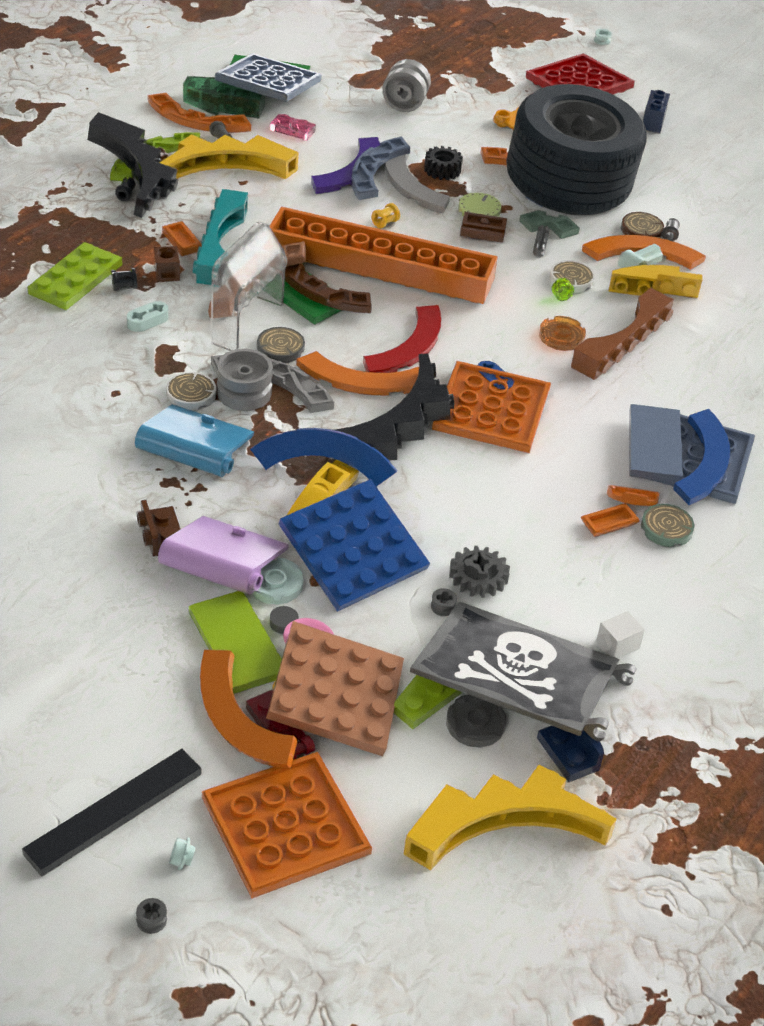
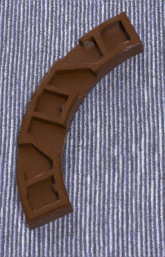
(319, 291)

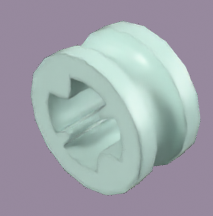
(602, 36)

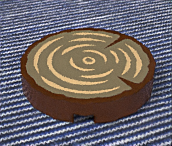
(642, 224)

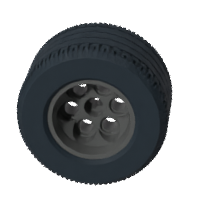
(575, 149)

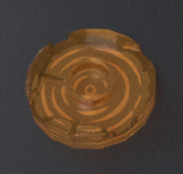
(562, 333)

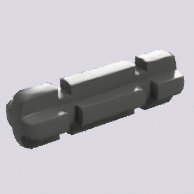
(541, 240)

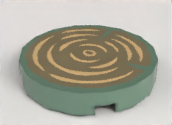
(667, 525)

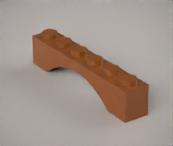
(600, 353)

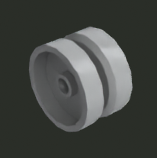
(406, 85)
(244, 379)

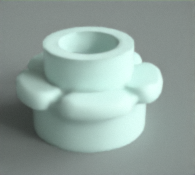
(182, 853)

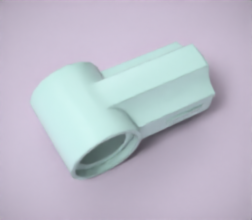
(646, 256)

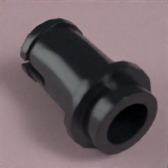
(124, 191)

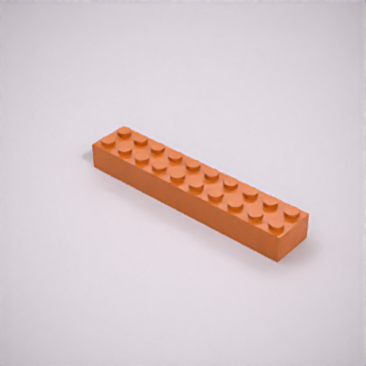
(388, 255)

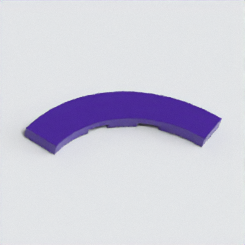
(335, 180)

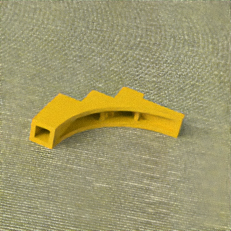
(228, 153)
(499, 805)

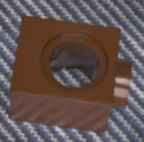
(167, 264)

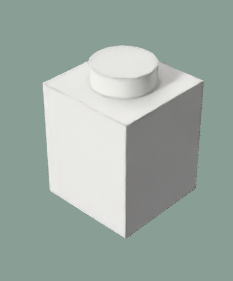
(620, 635)

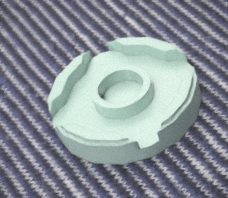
(280, 582)

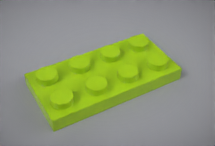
(74, 276)

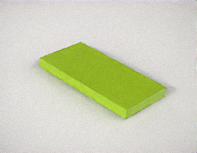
(233, 625)

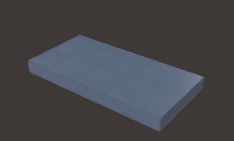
(655, 443)

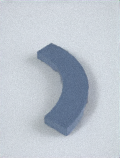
(370, 161)

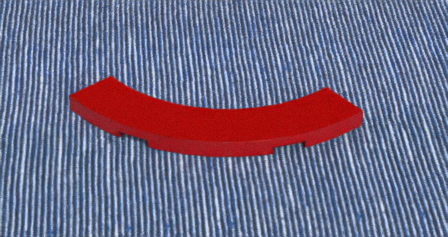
(408, 352)

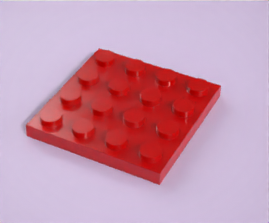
(581, 71)

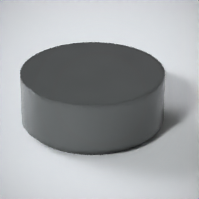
(281, 617)

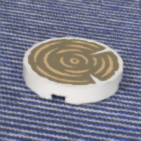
(578, 274)
(191, 390)

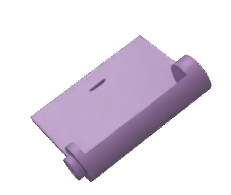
(220, 553)

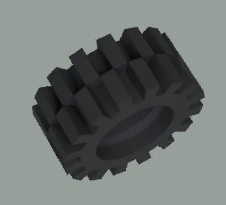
(443, 163)

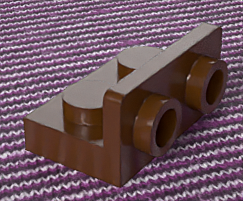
(157, 525)

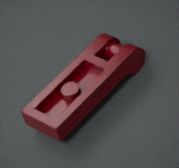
(258, 709)

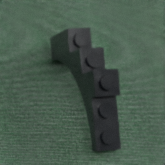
(142, 159)
(408, 419)

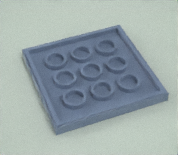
(268, 77)
(692, 455)

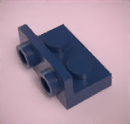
(571, 753)

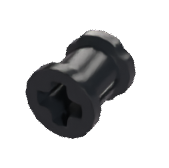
(124, 279)

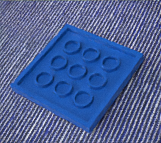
(353, 544)

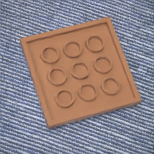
(336, 688)

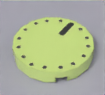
(480, 203)

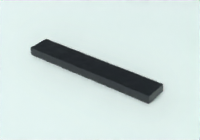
(110, 812)

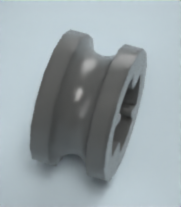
(443, 594)
(151, 905)

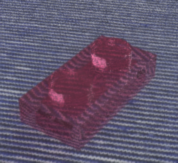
(293, 127)

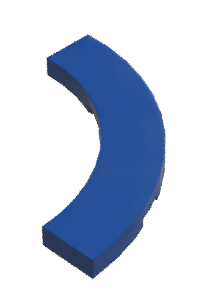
(328, 444)
(714, 461)

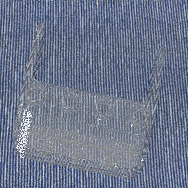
(244, 270)

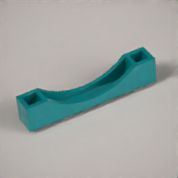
(228, 212)

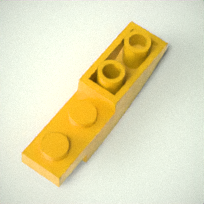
(662, 278)
(327, 482)

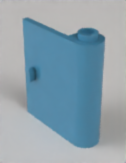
(192, 439)

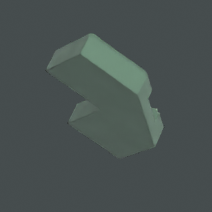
(560, 225)

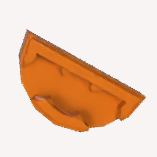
(633, 496)

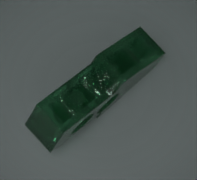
(221, 97)

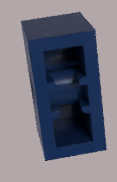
(656, 110)

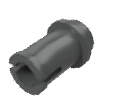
(218, 129)
(671, 230)

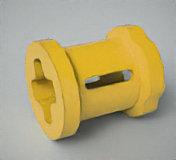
(385, 215)

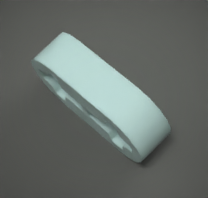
(147, 316)

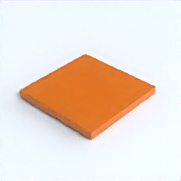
(494, 414)
(285, 824)

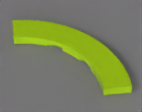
(170, 144)

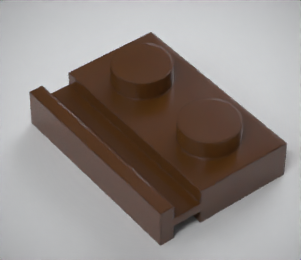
(483, 227)

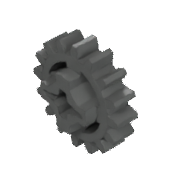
(479, 571)

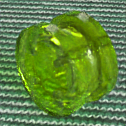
(566, 293)

